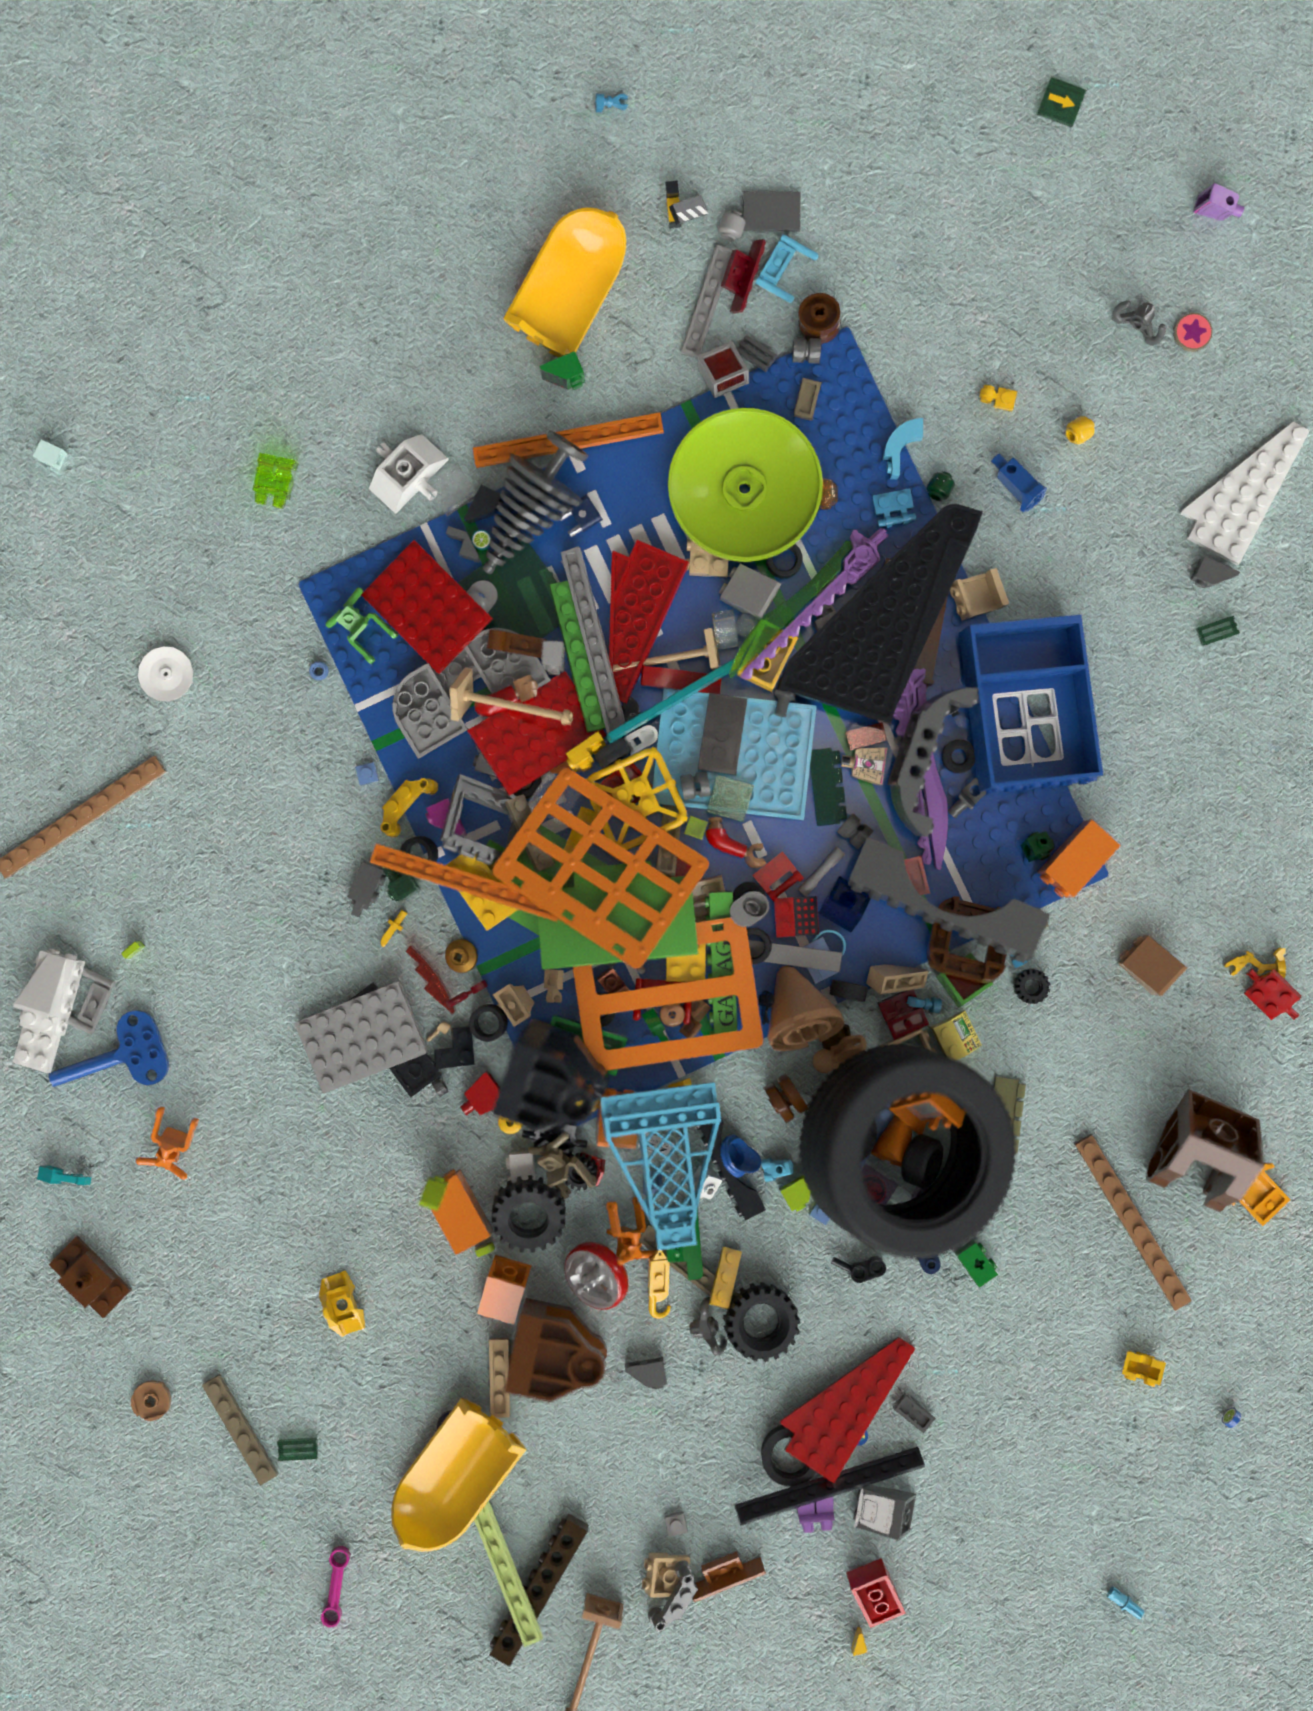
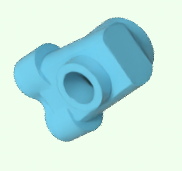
(773, 1169)

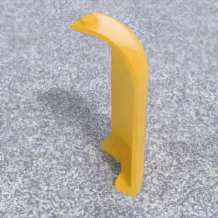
(569, 280)
(453, 1478)

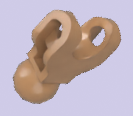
(827, 1060)

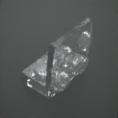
(566, 801)

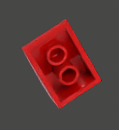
(875, 1593)

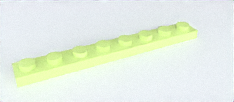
(507, 1576)

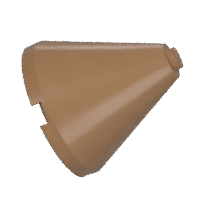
(800, 1013)

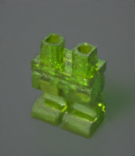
(271, 483)

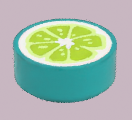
(481, 540)

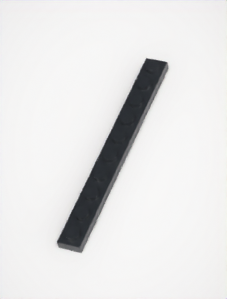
(822, 1488)

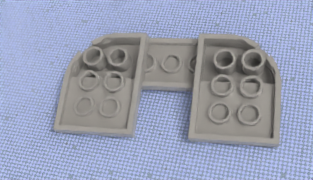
(423, 698)

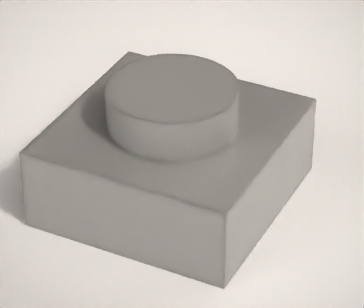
(676, 1524)

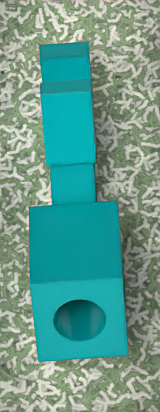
(55, 1176)

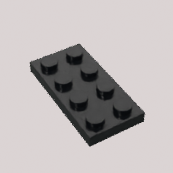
(722, 734)

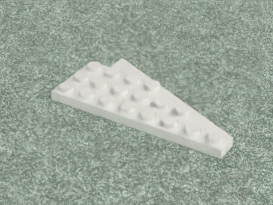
(1235, 506)

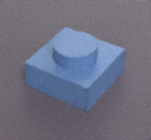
(367, 773)

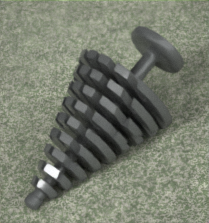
(533, 497)

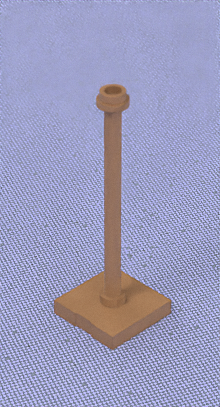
(601, 1612)

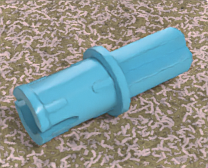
(1125, 1602)

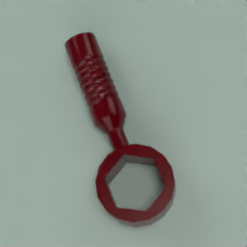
(464, 995)

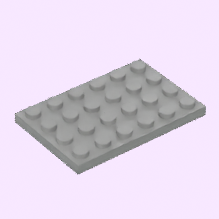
(361, 1037)

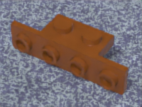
(727, 1573)

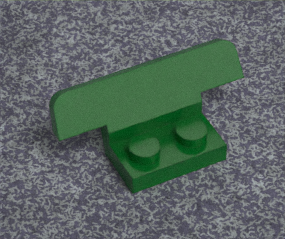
(689, 1254)

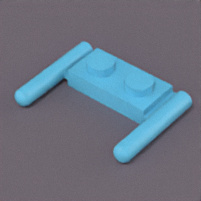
(778, 263)

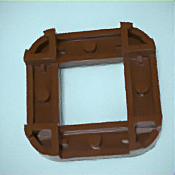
(958, 966)

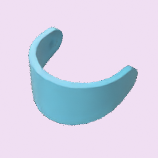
(838, 934)

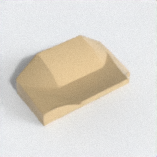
(515, 1003)

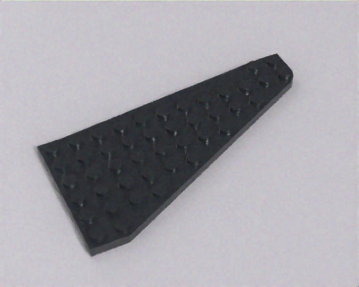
(875, 639)

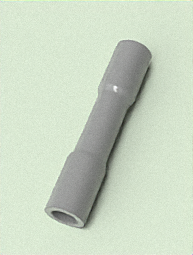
(812, 881)

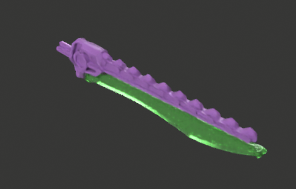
(855, 566)

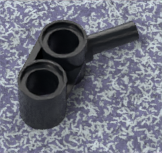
(868, 1272)

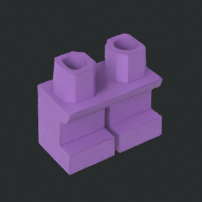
(824, 1513)

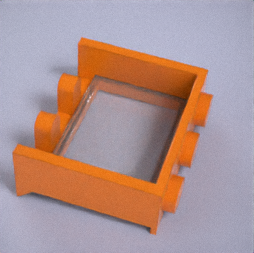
(927, 1107)

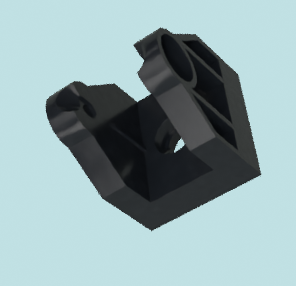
(549, 1079)

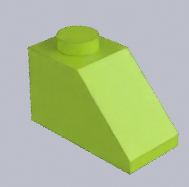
(433, 1192)
(796, 1193)

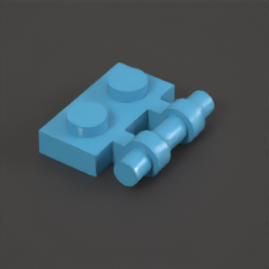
(893, 502)

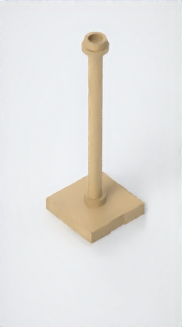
(709, 650)
(462, 697)

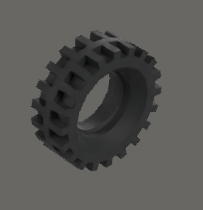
(528, 1192)
(773, 1343)

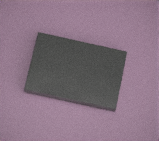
(772, 211)

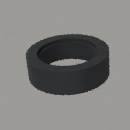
(778, 1476)

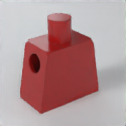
(481, 1095)

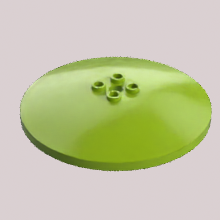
(750, 450)

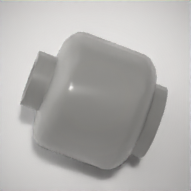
(731, 226)

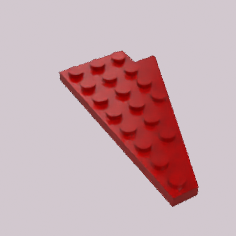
(640, 600)
(838, 1416)

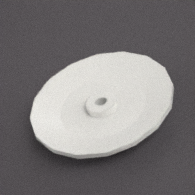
(153, 674)

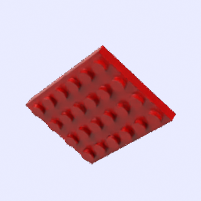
(426, 607)
(530, 745)

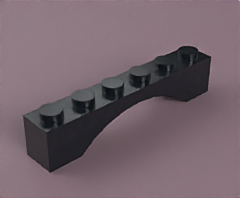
(747, 1199)

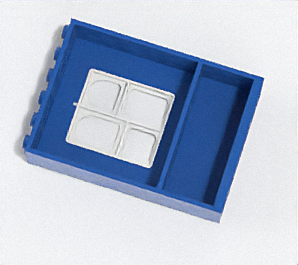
(1024, 661)

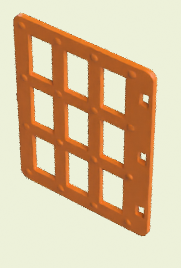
(585, 921)

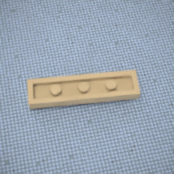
(498, 1375)

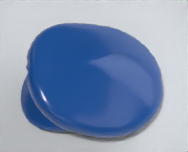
(738, 1156)

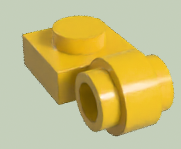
(1003, 399)

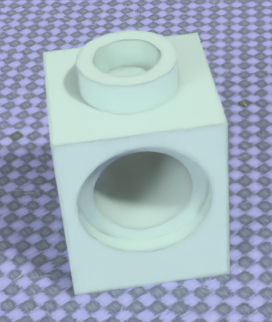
(49, 454)

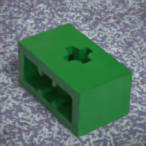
(967, 1256)

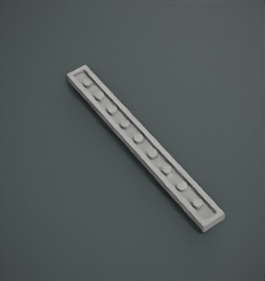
(593, 638)

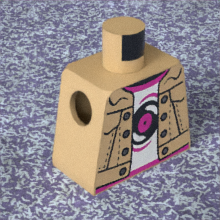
(867, 764)

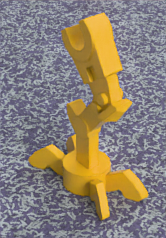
(1240, 962)

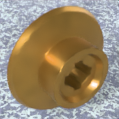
(465, 949)

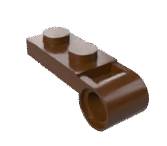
(515, 643)

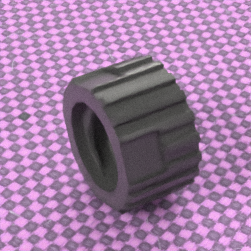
(440, 1087)

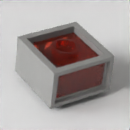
(723, 369)

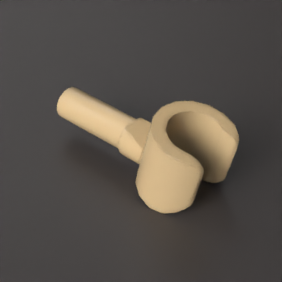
(443, 1027)

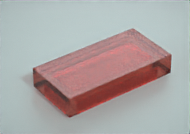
(866, 736)

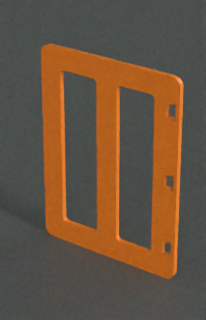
(740, 984)

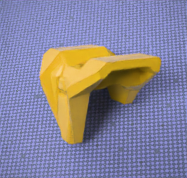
(341, 1321)

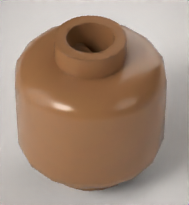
(678, 1018)

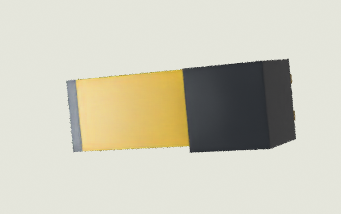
(672, 196)

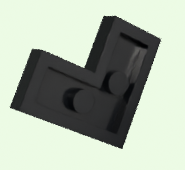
(460, 1053)

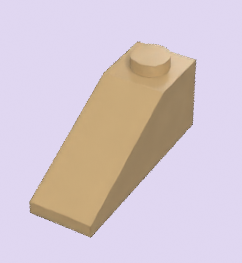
(896, 978)

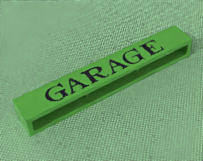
(724, 1008)

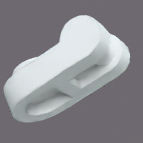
(647, 736)

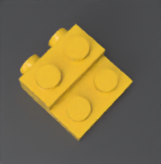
(580, 756)

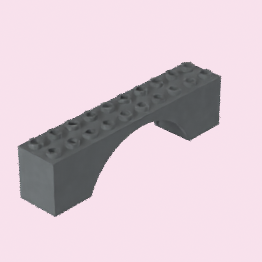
(1010, 930)

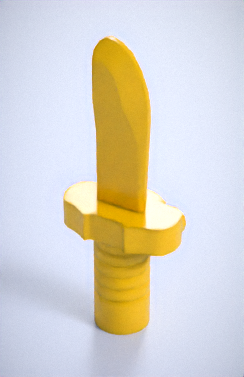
(394, 925)

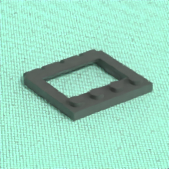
(481, 794)

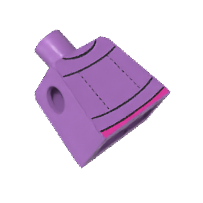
(1218, 203)

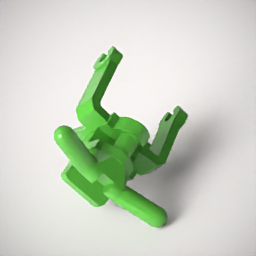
(355, 623)

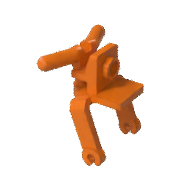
(170, 1143)
(628, 1239)

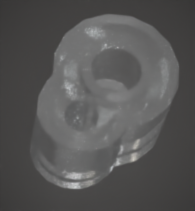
(725, 629)

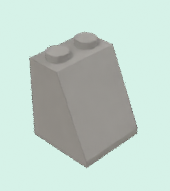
(749, 591)

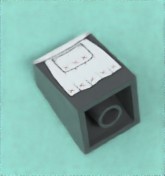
(884, 1511)

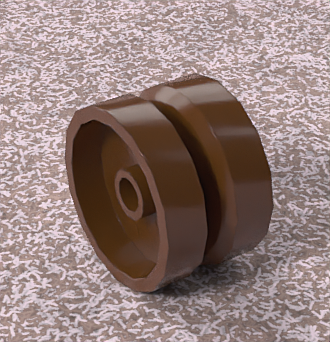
(819, 317)
(785, 1098)

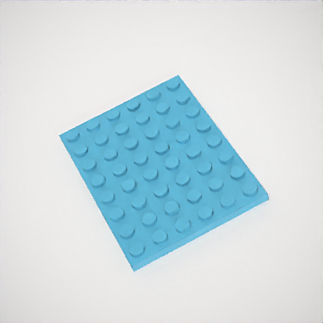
(771, 754)

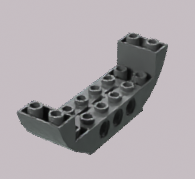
(906, 785)

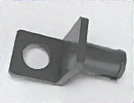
(783, 701)
(966, 799)

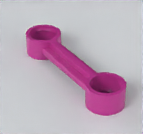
(335, 1586)

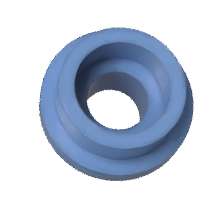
(318, 664)

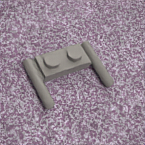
(94, 1002)

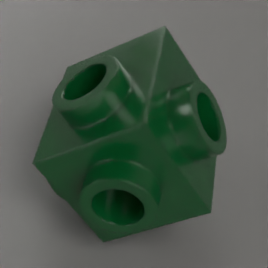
(1037, 846)

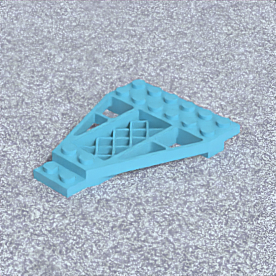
(661, 1111)

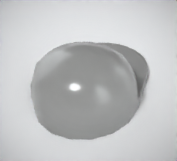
(484, 594)
(749, 908)

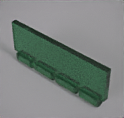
(824, 786)

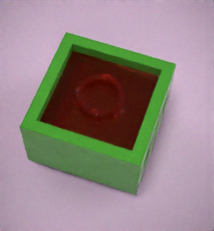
(961, 989)

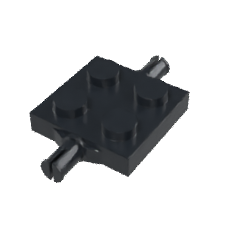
(547, 1135)

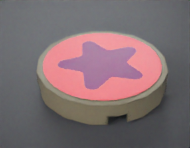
(1193, 332)

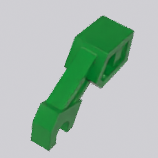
(655, 1024)

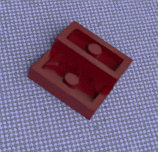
(900, 1016)

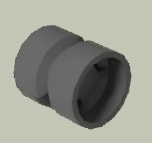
(806, 350)
(688, 787)
(855, 831)

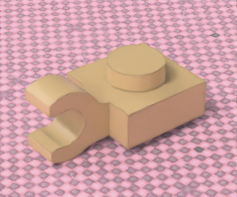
(553, 982)

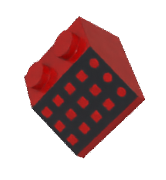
(796, 916)

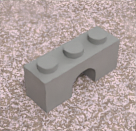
(553, 657)

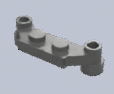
(678, 1599)

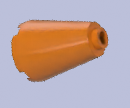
(893, 1142)

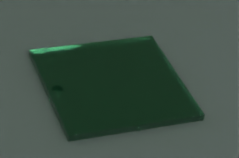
(522, 594)

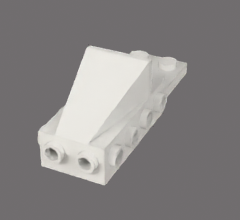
(46, 1008)

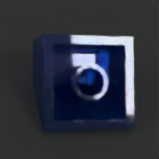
(844, 905)

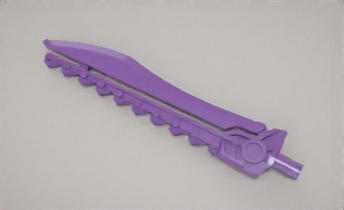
(933, 791)

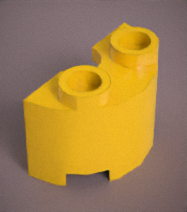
(1143, 1367)

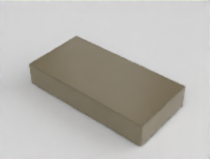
(807, 399)

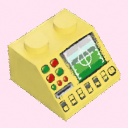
(956, 1036)

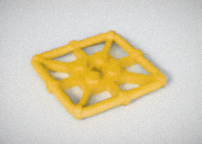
(640, 787)

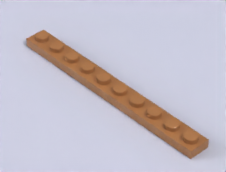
(81, 816)
(1133, 1222)

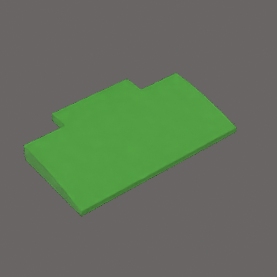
(566, 947)

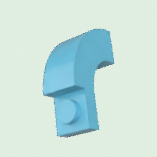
(906, 433)

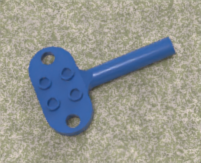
(138, 1048)

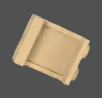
(979, 594)

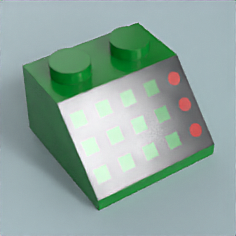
(564, 372)

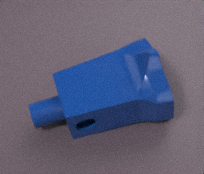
(1019, 482)

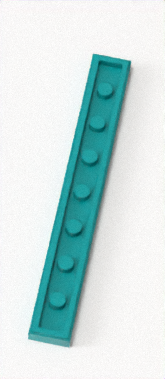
(670, 702)

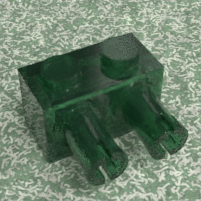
(400, 886)

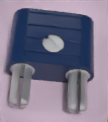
(584, 514)

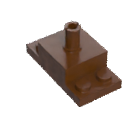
(89, 1278)

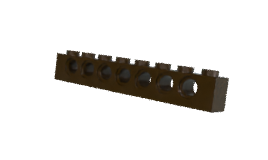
(577, 1529)

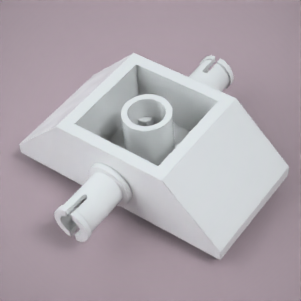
(395, 484)

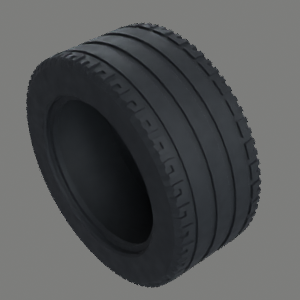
(970, 1182)

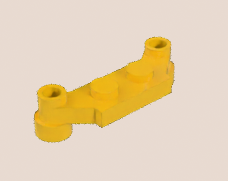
(401, 801)

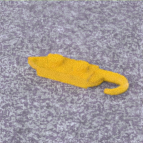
(658, 1283)

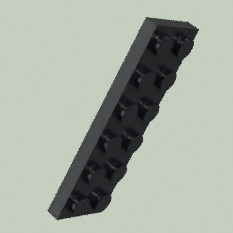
(414, 1073)

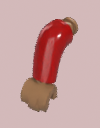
(524, 689)
(721, 841)

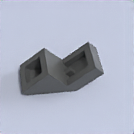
(467, 550)

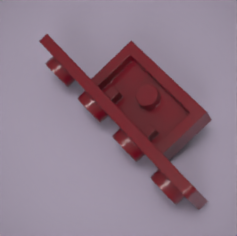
(741, 273)

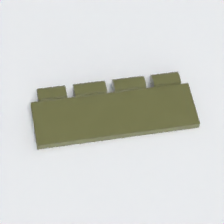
(1009, 1090)

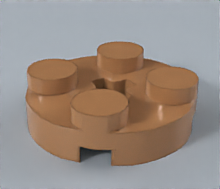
(158, 1391)

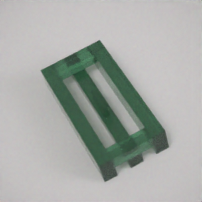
(1233, 625)
(281, 1450)

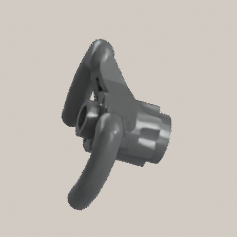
(1140, 320)
(706, 1328)

